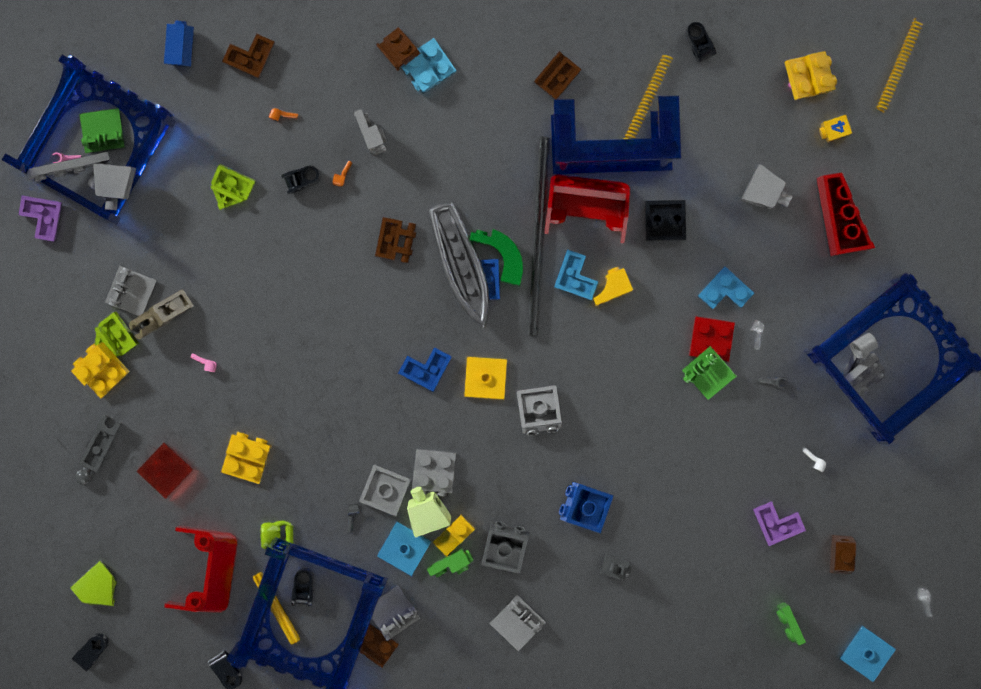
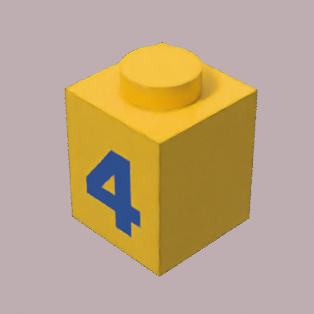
(835, 129)

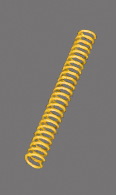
(896, 65)
(647, 95)

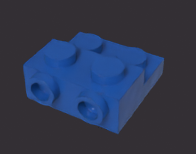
(585, 507)

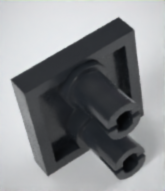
(665, 220)

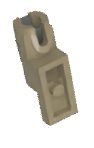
(160, 314)

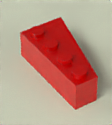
(841, 217)

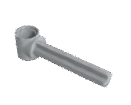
(861, 349)

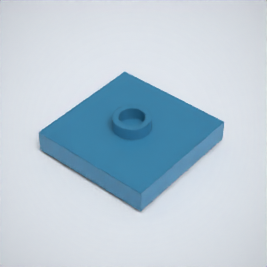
(404, 549)
(867, 653)

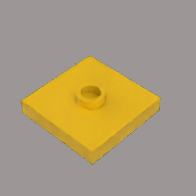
(485, 378)

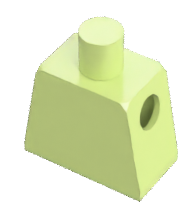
(427, 512)

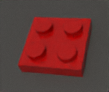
(712, 333)

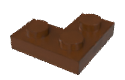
(250, 61)

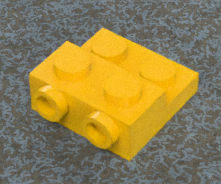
(811, 75)
(99, 369)
(246, 457)

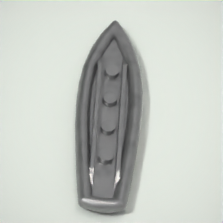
(460, 262)

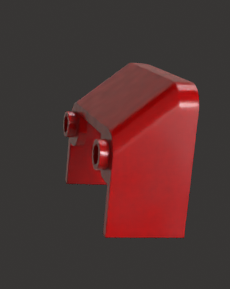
(590, 200)
(219, 571)

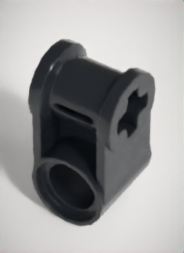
(700, 42)
(300, 179)
(303, 590)
(89, 653)
(223, 669)

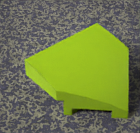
(230, 186)
(115, 335)
(96, 586)

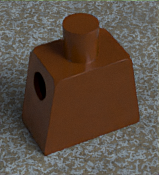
(842, 554)

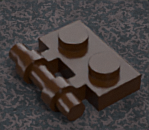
(389, 238)

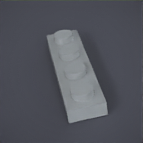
(59, 169)

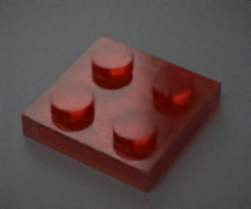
(165, 470)

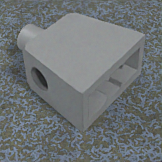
(113, 183)
(766, 189)

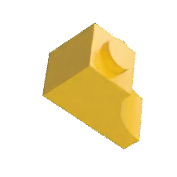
(616, 285)
(453, 535)

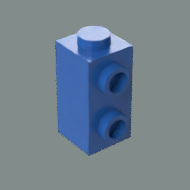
(178, 44)

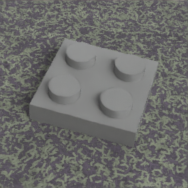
(385, 490)

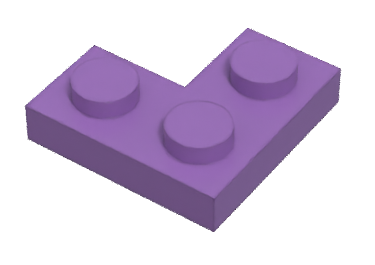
(46, 212)
(775, 528)

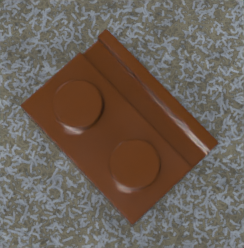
(398, 48)
(557, 75)
(377, 647)

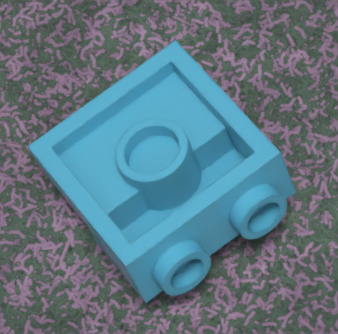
(429, 67)

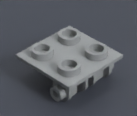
(130, 291)
(394, 613)
(517, 623)

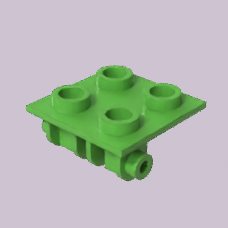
(101, 130)
(708, 373)

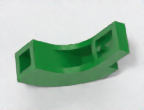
(506, 247)

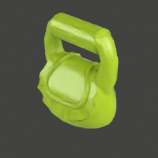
(270, 530)

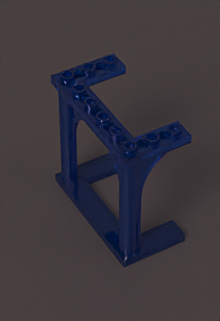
(72, 78)
(616, 155)
(965, 362)
(248, 646)

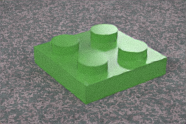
(786, 617)

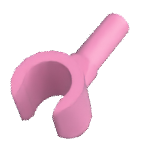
(65, 157)
(209, 365)

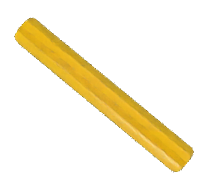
(280, 615)

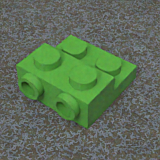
(457, 562)

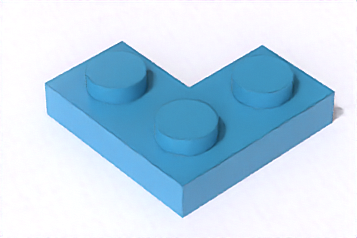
(570, 278)
(725, 284)

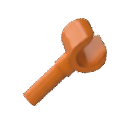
(276, 113)
(338, 180)

